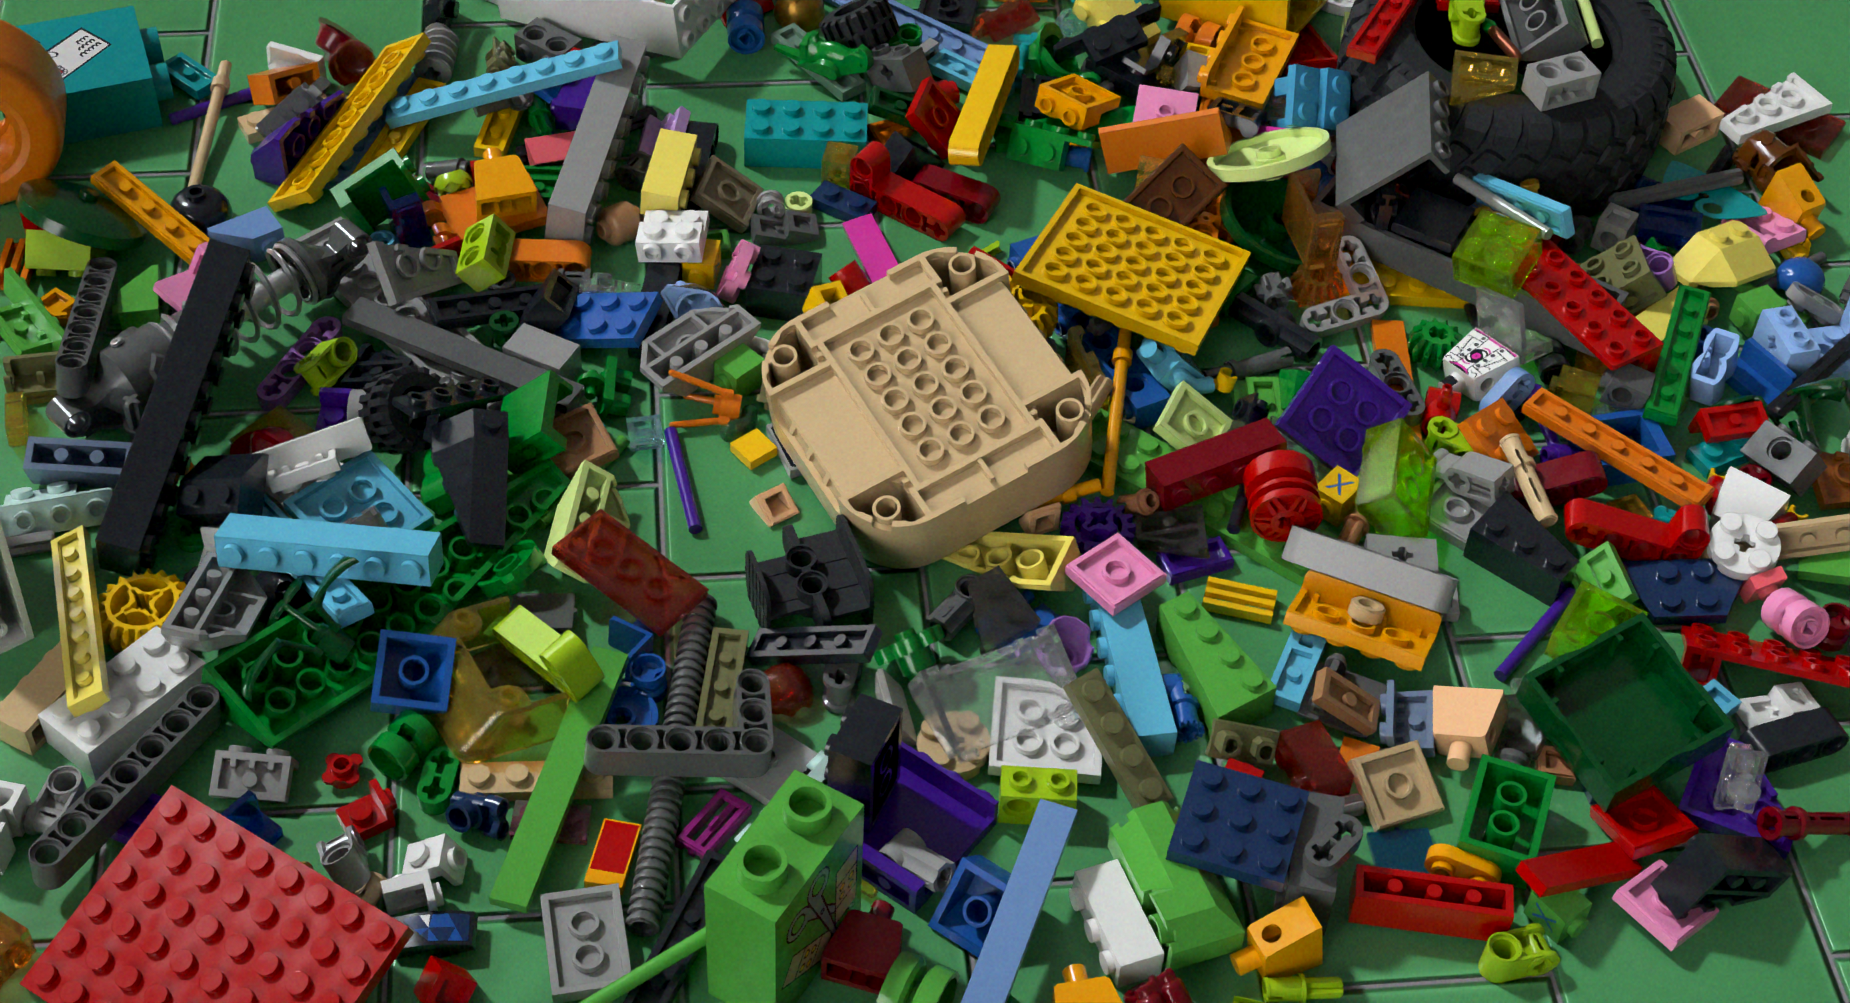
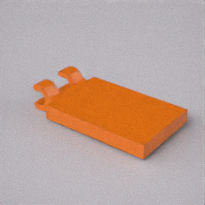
(460, 213)

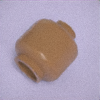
(619, 223)

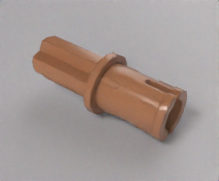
(1354, 527)

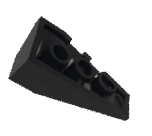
(474, 471)

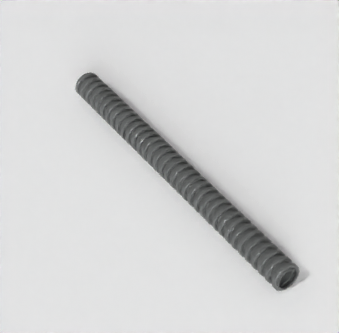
(667, 791)

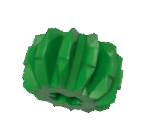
(1431, 342)

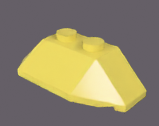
(1723, 257)

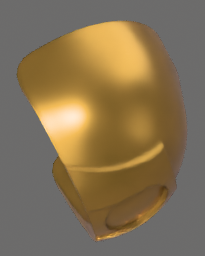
(804, 13)

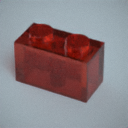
(1313, 760)

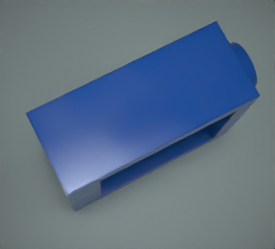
(1643, 431)

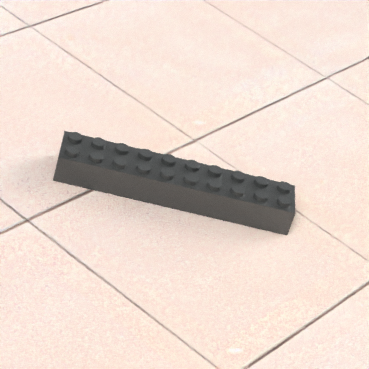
(1436, 266)

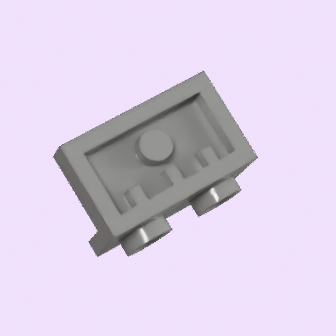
(263, 774)

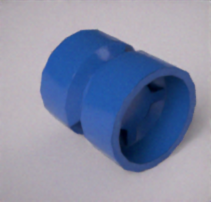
(745, 26)

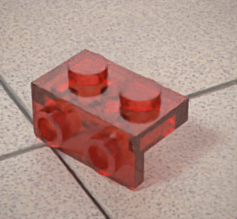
(1005, 20)

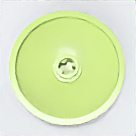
(1271, 154)

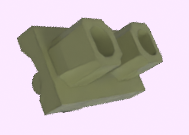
(1242, 742)

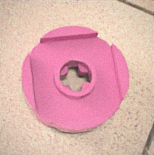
(736, 274)

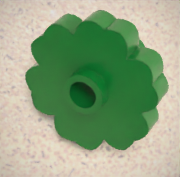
(911, 650)

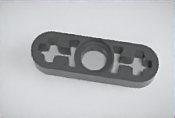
(1398, 375)

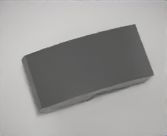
(793, 229)

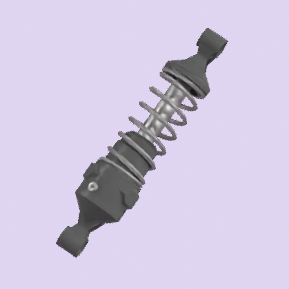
(136, 354)

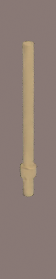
(219, 88)

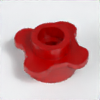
(342, 778)

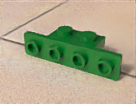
(1042, 146)

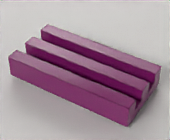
(697, 847)

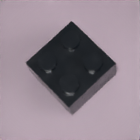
(782, 282)

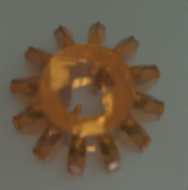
(1316, 286)

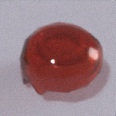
(350, 61)
(789, 689)

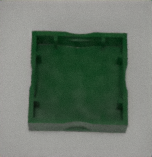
(1624, 712)

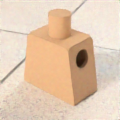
(1467, 722)

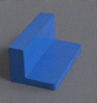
(1760, 373)

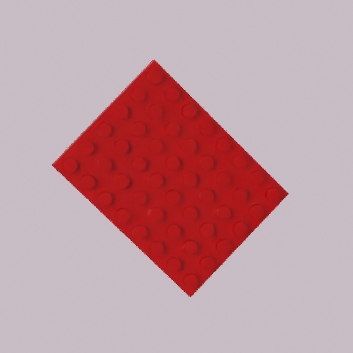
(214, 918)

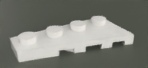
(1778, 109)

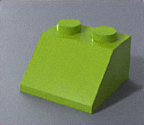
(51, 253)

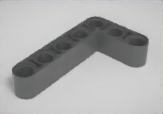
(692, 750)

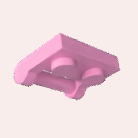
(1774, 230)

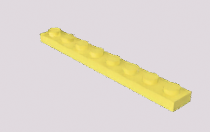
(79, 622)

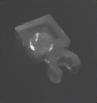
(605, 284)

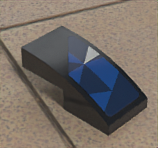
(441, 932)

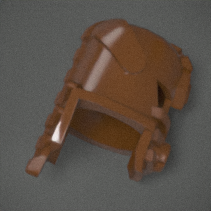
(1766, 154)

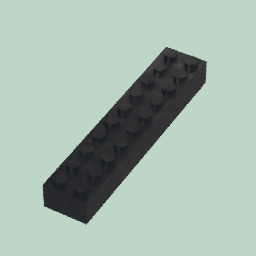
(175, 410)

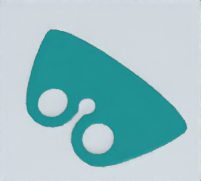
(1733, 203)

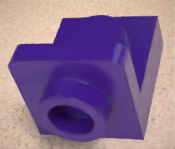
(333, 406)

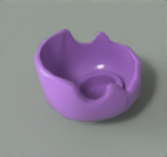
(1075, 639)

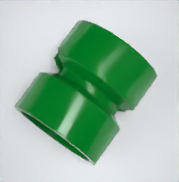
(403, 745)

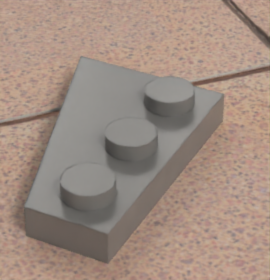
(412, 271)

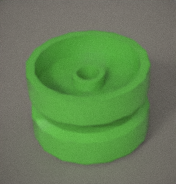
(912, 983)

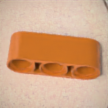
(536, 258)

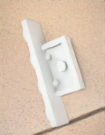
(314, 455)

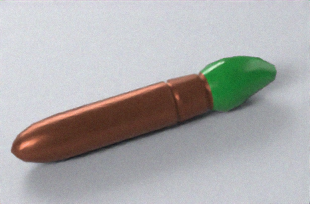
(1501, 39)

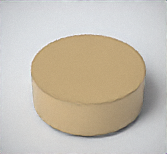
(1366, 610)

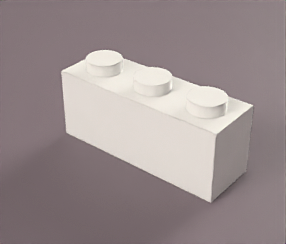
(1116, 923)

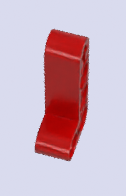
(902, 198)
(1636, 535)

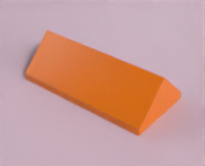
(1200, 131)

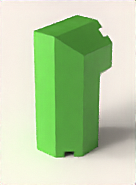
(1179, 900)

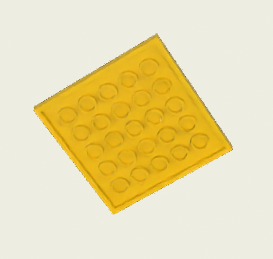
(1132, 268)

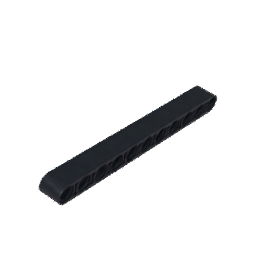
(664, 273)

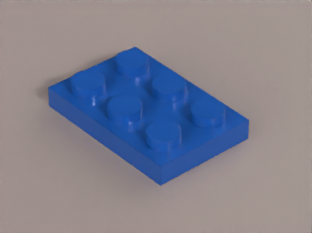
(610, 319)

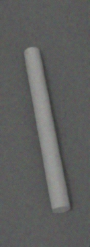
(1500, 204)

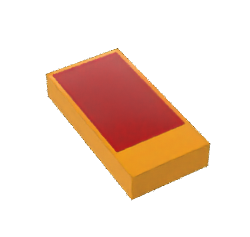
(613, 854)

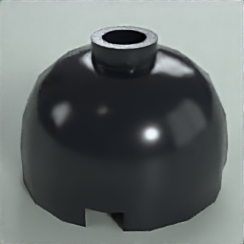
(202, 206)

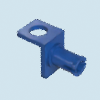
(630, 639)

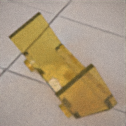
(484, 720)

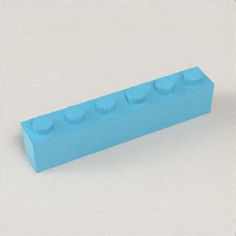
(315, 546)
(1134, 674)

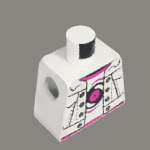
(1477, 364)

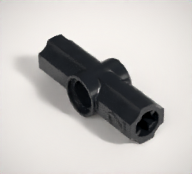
(1275, 327)

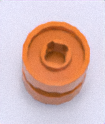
(1199, 32)

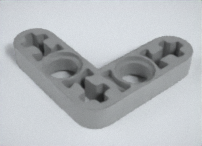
(1359, 294)

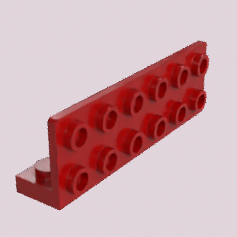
(1591, 312)
(1706, 649)

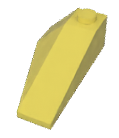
(1025, 558)

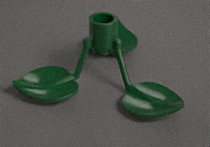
(1804, 426)
(328, 639)

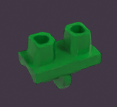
(604, 386)

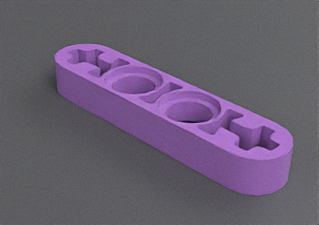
(291, 386)

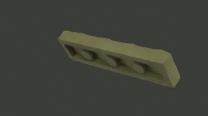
(723, 664)
(1116, 740)

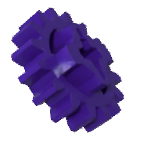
(1096, 523)

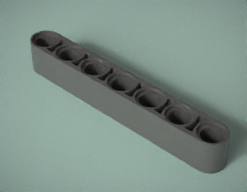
(86, 327)
(124, 787)

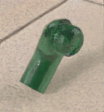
(740, 426)

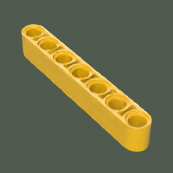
(984, 105)

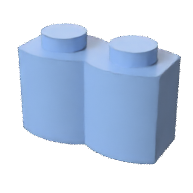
(1714, 366)

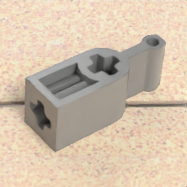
(1475, 475)

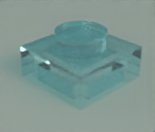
(645, 432)

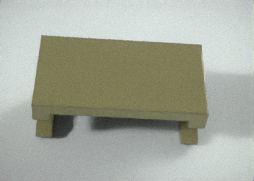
(33, 375)

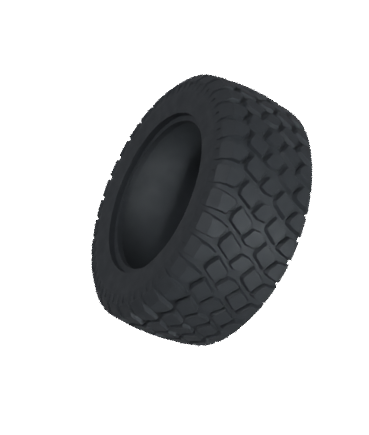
(1574, 149)

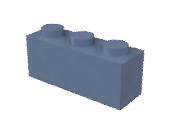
(75, 461)

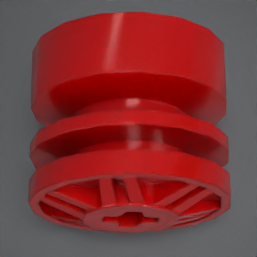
(1281, 493)

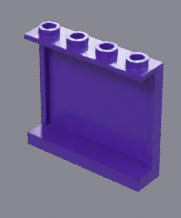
(940, 809)

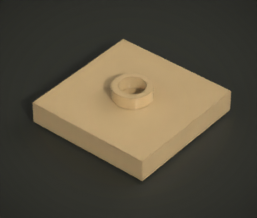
(1396, 786)

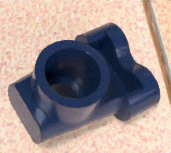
(478, 811)

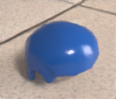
(1802, 271)

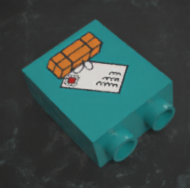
(106, 71)

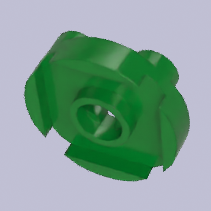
(513, 569)

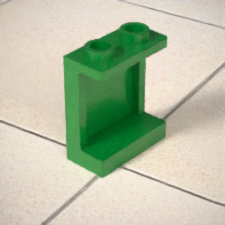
(360, 193)
(531, 421)

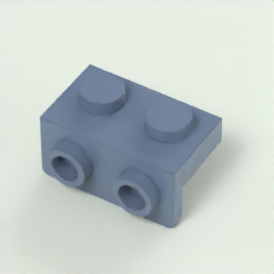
(1407, 718)

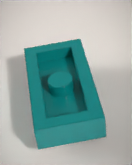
(190, 75)
(1716, 455)

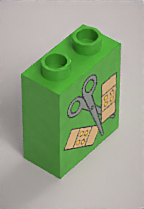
(783, 893)

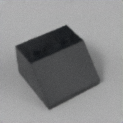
(223, 487)

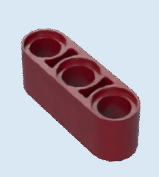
(973, 196)
(1568, 478)

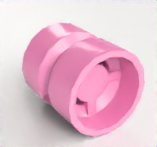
(1795, 618)

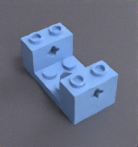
(1796, 346)

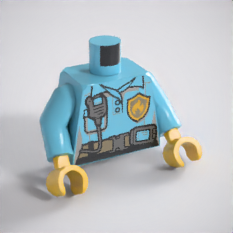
(1173, 367)

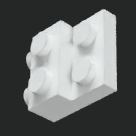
(672, 236)

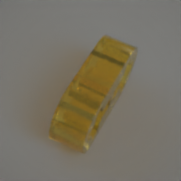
(16, 418)

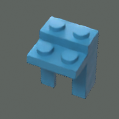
(1314, 97)

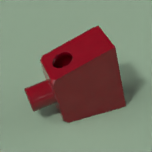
(863, 948)

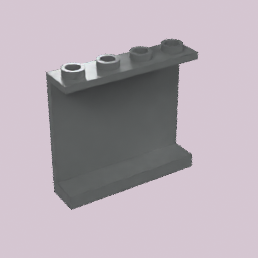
(1390, 141)

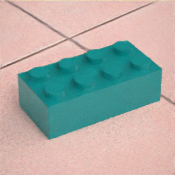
(798, 131)

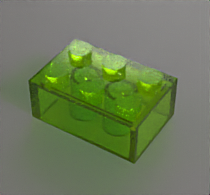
(1396, 480)

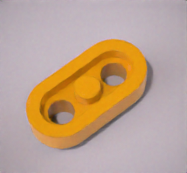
(1455, 862)

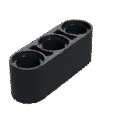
(1797, 738)

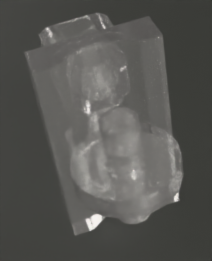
(1740, 778)

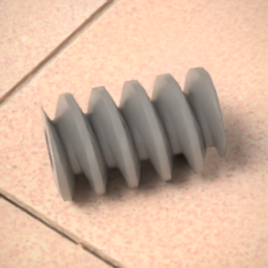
(440, 54)

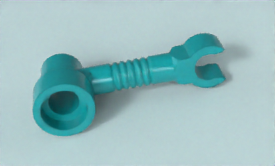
(1023, 42)

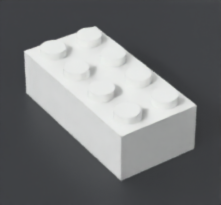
(142, 687)

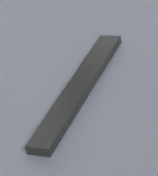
(448, 348)

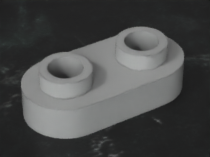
(1804, 298)

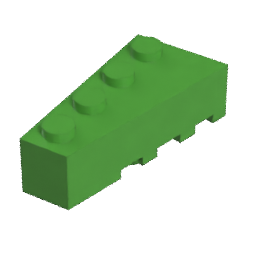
(1212, 664)

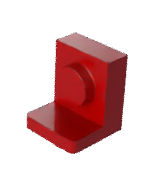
(370, 813)

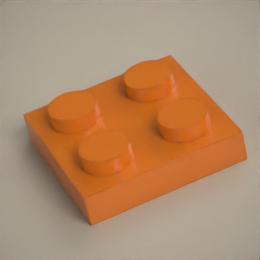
(1489, 426)

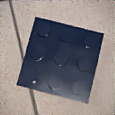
(1238, 825)

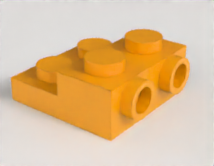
(1075, 101)

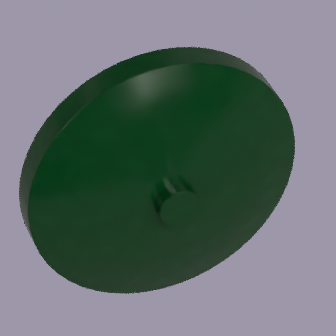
(79, 214)
(1255, 222)

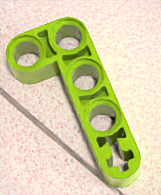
(555, 657)

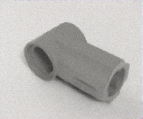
(912, 854)

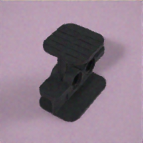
(817, 577)

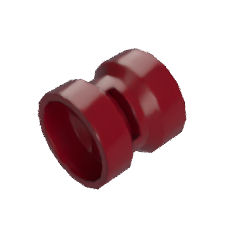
(1839, 627)

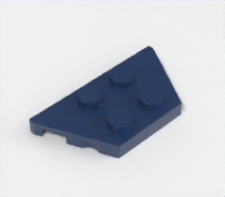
(1683, 590)

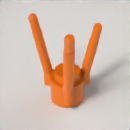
(725, 404)

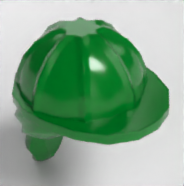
(1041, 56)

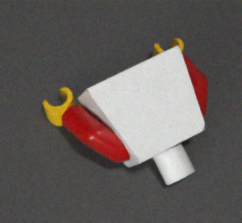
(1749, 495)

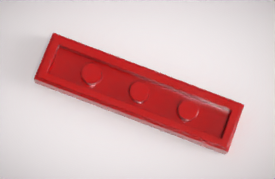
(1379, 29)
(1577, 869)

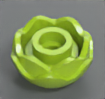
(452, 182)

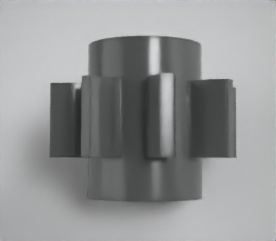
(1274, 290)

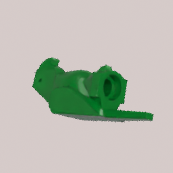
(828, 57)

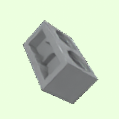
(1561, 81)

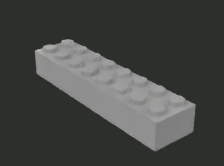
(596, 145)

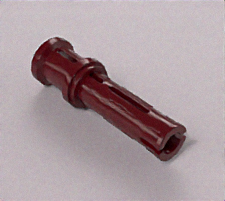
(1797, 823)

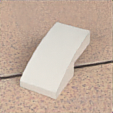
(1779, 703)

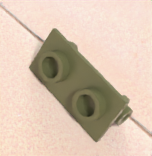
(500, 56)

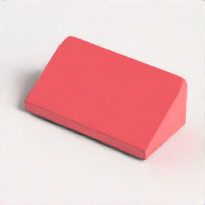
(548, 149)

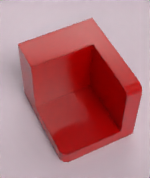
(444, 983)

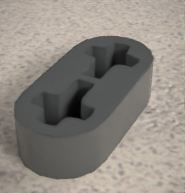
(1338, 851)

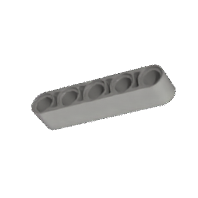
(1370, 569)

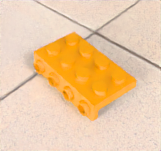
(1246, 61)
(1402, 637)

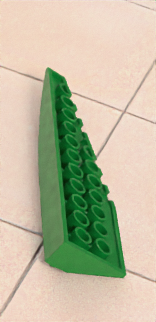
(301, 688)

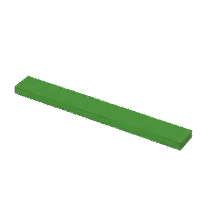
(555, 789)

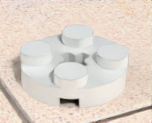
(1748, 528)

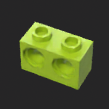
(485, 253)
(1025, 786)

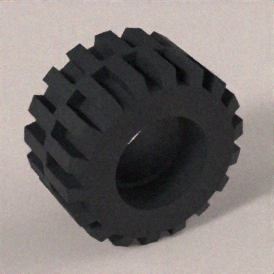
(860, 23)
(384, 420)

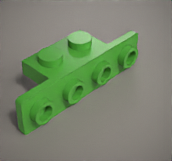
(26, 322)

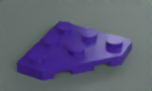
(1699, 797)

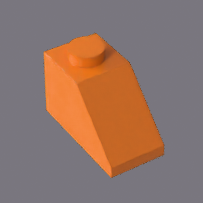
(276, 84)

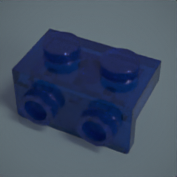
(1667, 225)

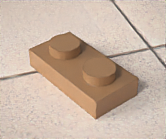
(1346, 701)

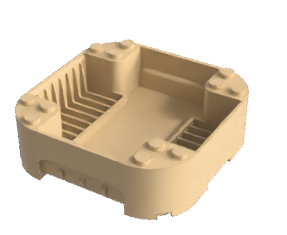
(927, 407)

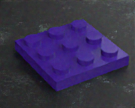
(1336, 409)

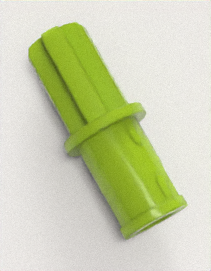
(1301, 988)

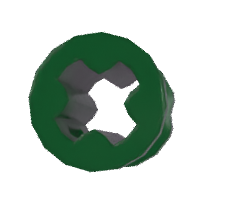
(501, 332)

